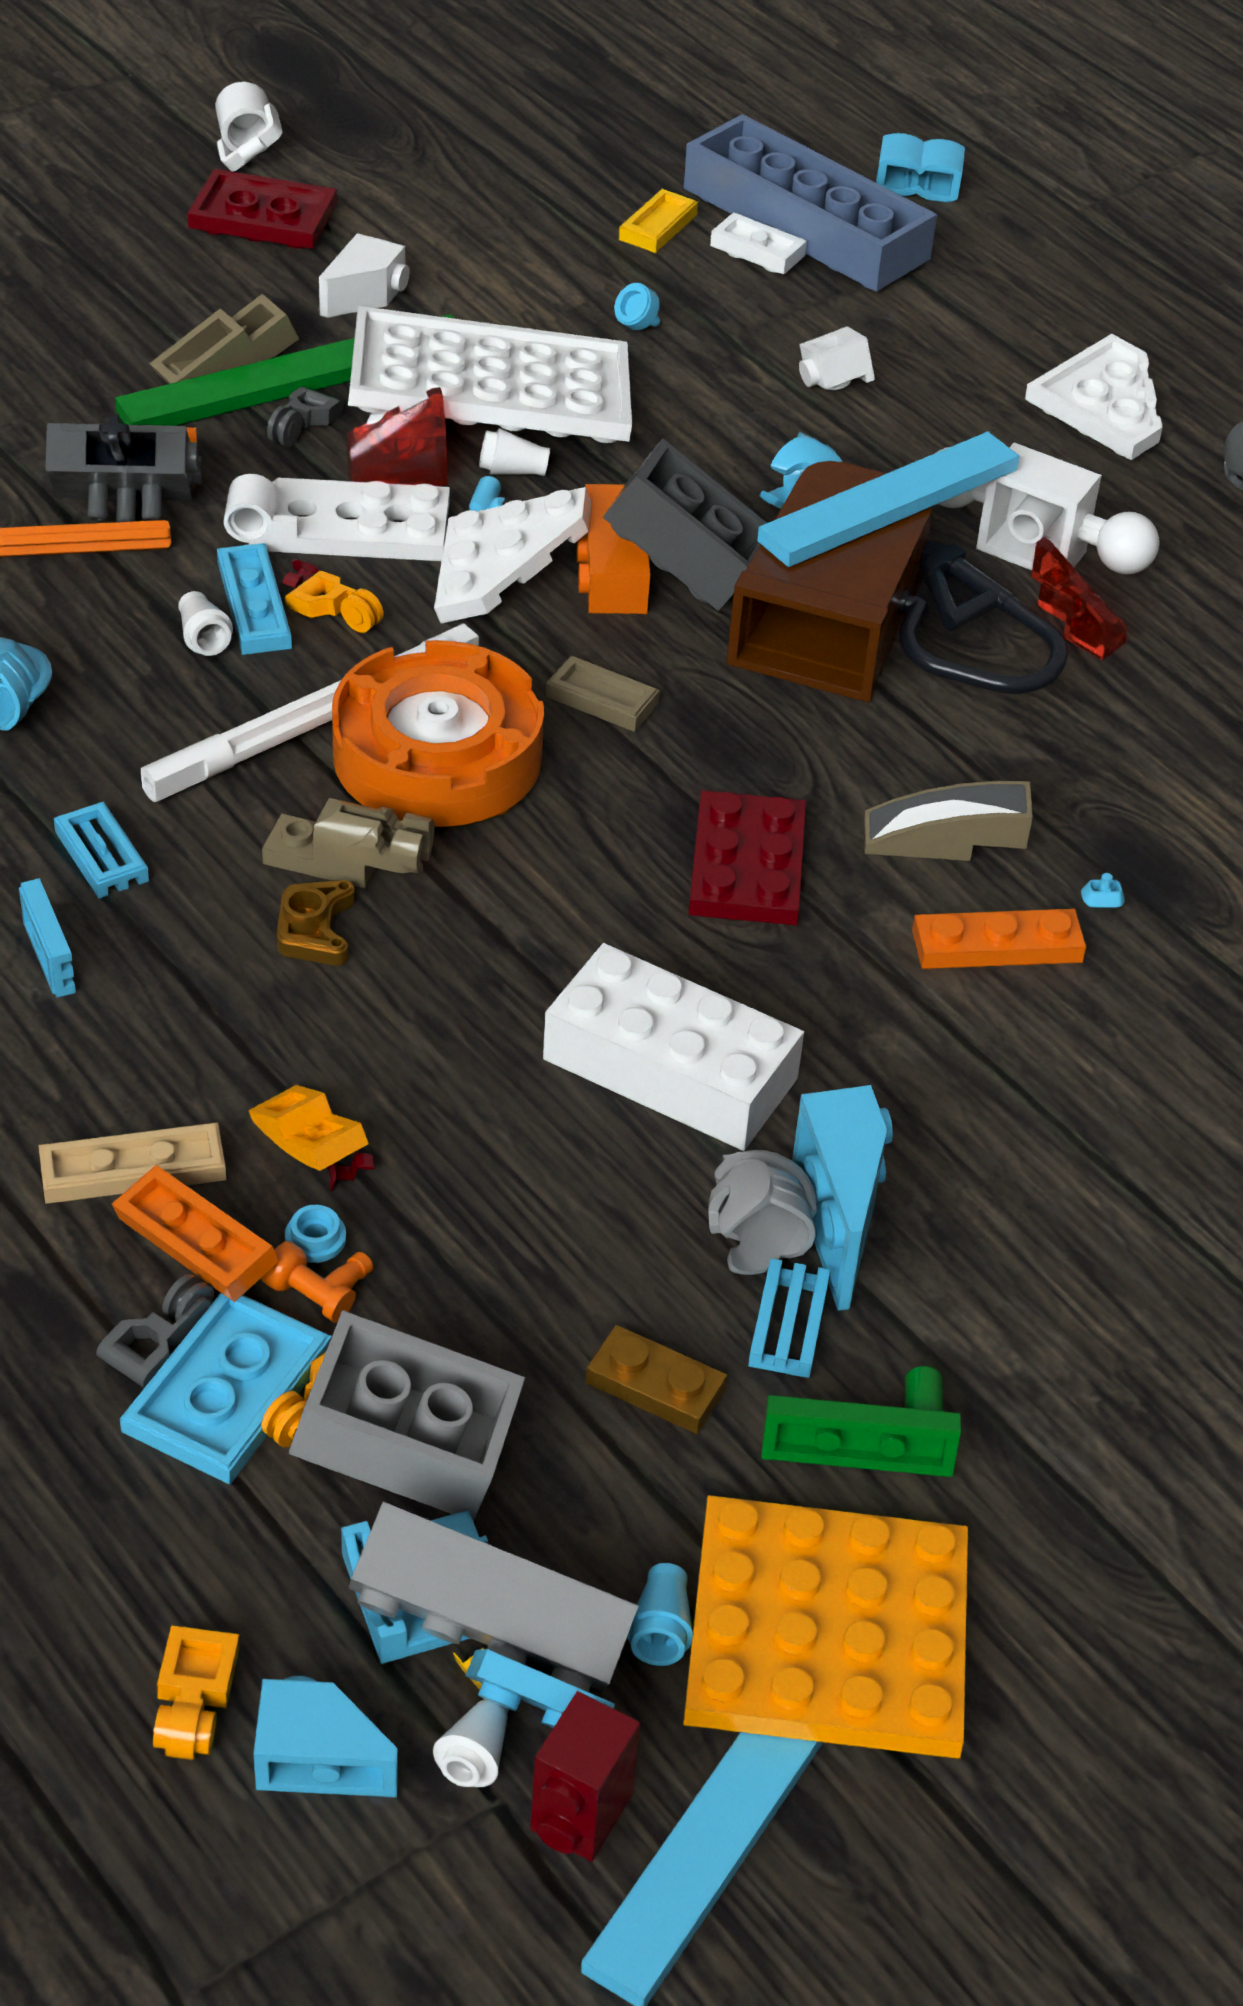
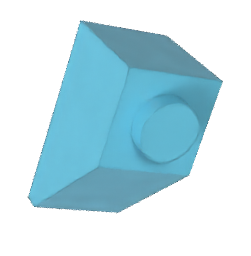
(320, 1742)

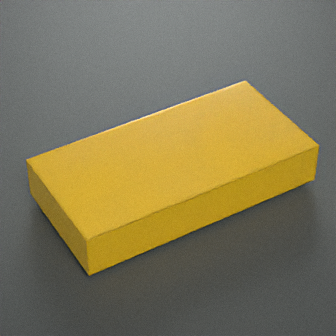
(658, 220)

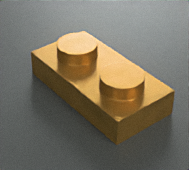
(656, 1379)

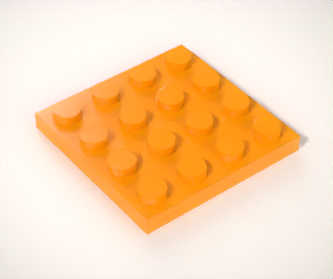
(830, 1627)

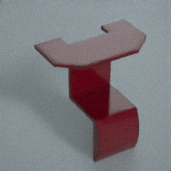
(304, 572)
(359, 1161)

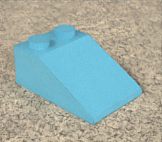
(842, 1152)

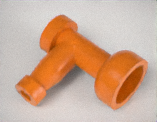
(331, 1292)

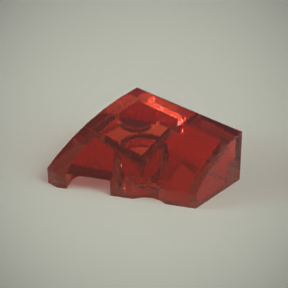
(402, 446)
(1069, 597)

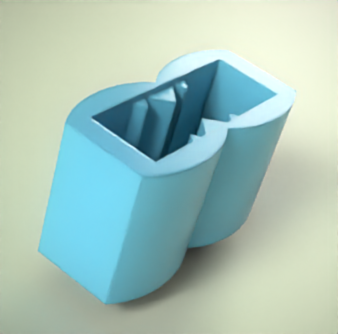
(921, 168)

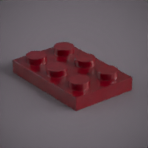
(262, 209)
(748, 858)

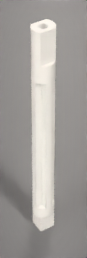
(253, 737)

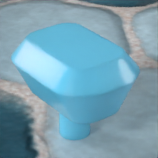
(1103, 893)

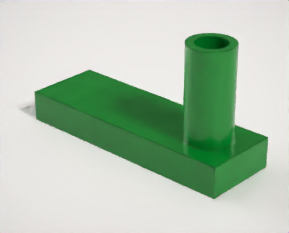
(866, 1435)

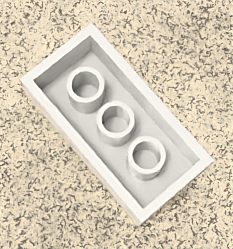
(673, 1045)

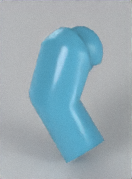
(486, 494)

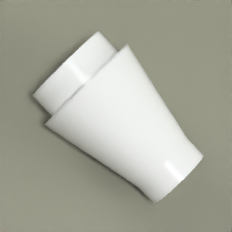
(511, 455)
(204, 625)

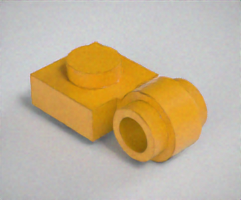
(193, 1674)

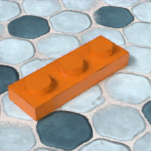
(998, 938)
(195, 1233)

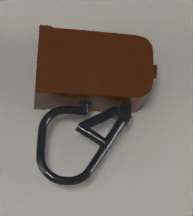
(842, 610)

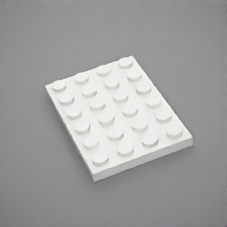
(492, 374)

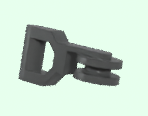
(303, 410)
(184, 1303)

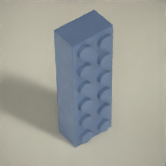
(785, 185)

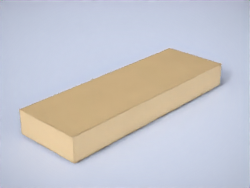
(117, 1162)

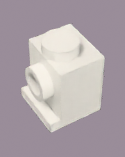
(836, 360)

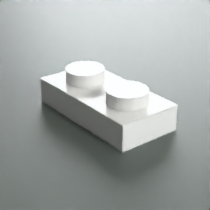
(758, 243)

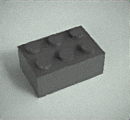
(686, 524)

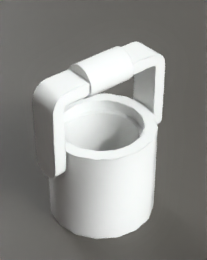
(245, 123)

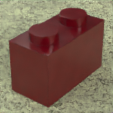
(584, 1776)

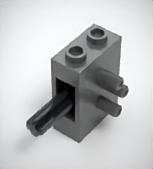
(122, 465)

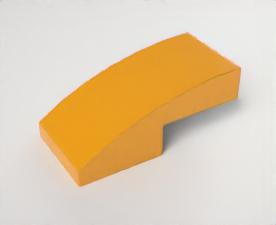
(306, 1128)

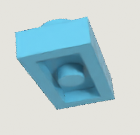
(509, 1682)

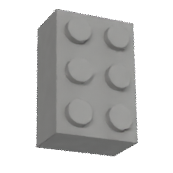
(407, 1415)

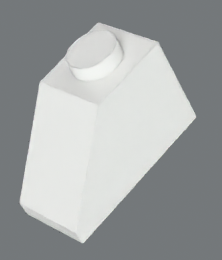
(363, 274)

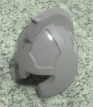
(764, 1206)

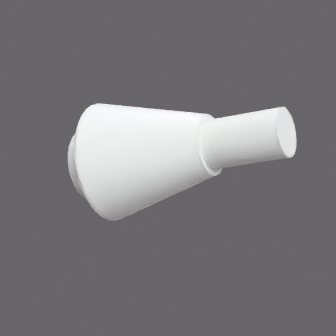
(473, 1746)

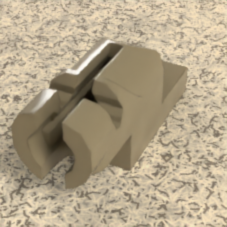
(350, 843)

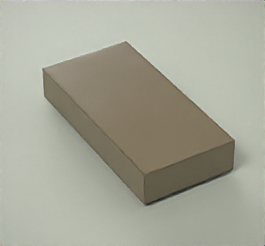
(602, 693)

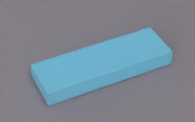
(254, 599)

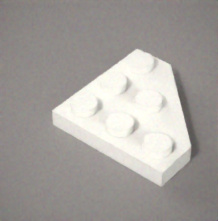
(1103, 396)
(503, 545)

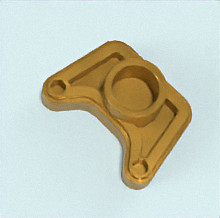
(307, 919)

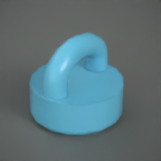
(637, 307)

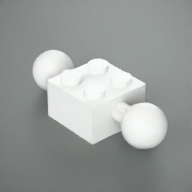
(1056, 503)

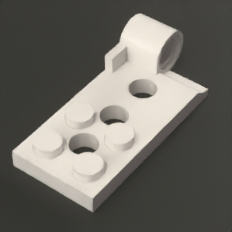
(268, 513)

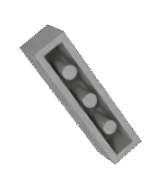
(491, 1598)

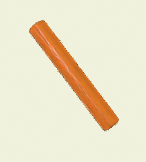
(84, 538)

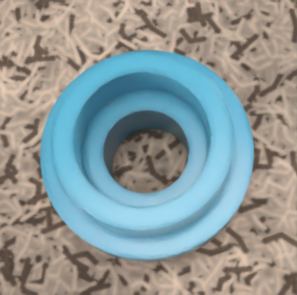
(320, 1223)

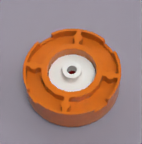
(438, 733)

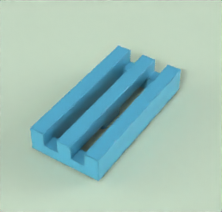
(114, 875)
(47, 938)
(796, 1281)

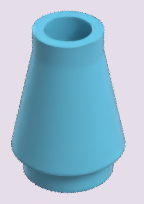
(663, 1618)

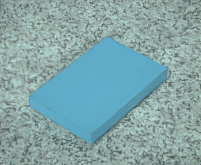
(219, 1384)

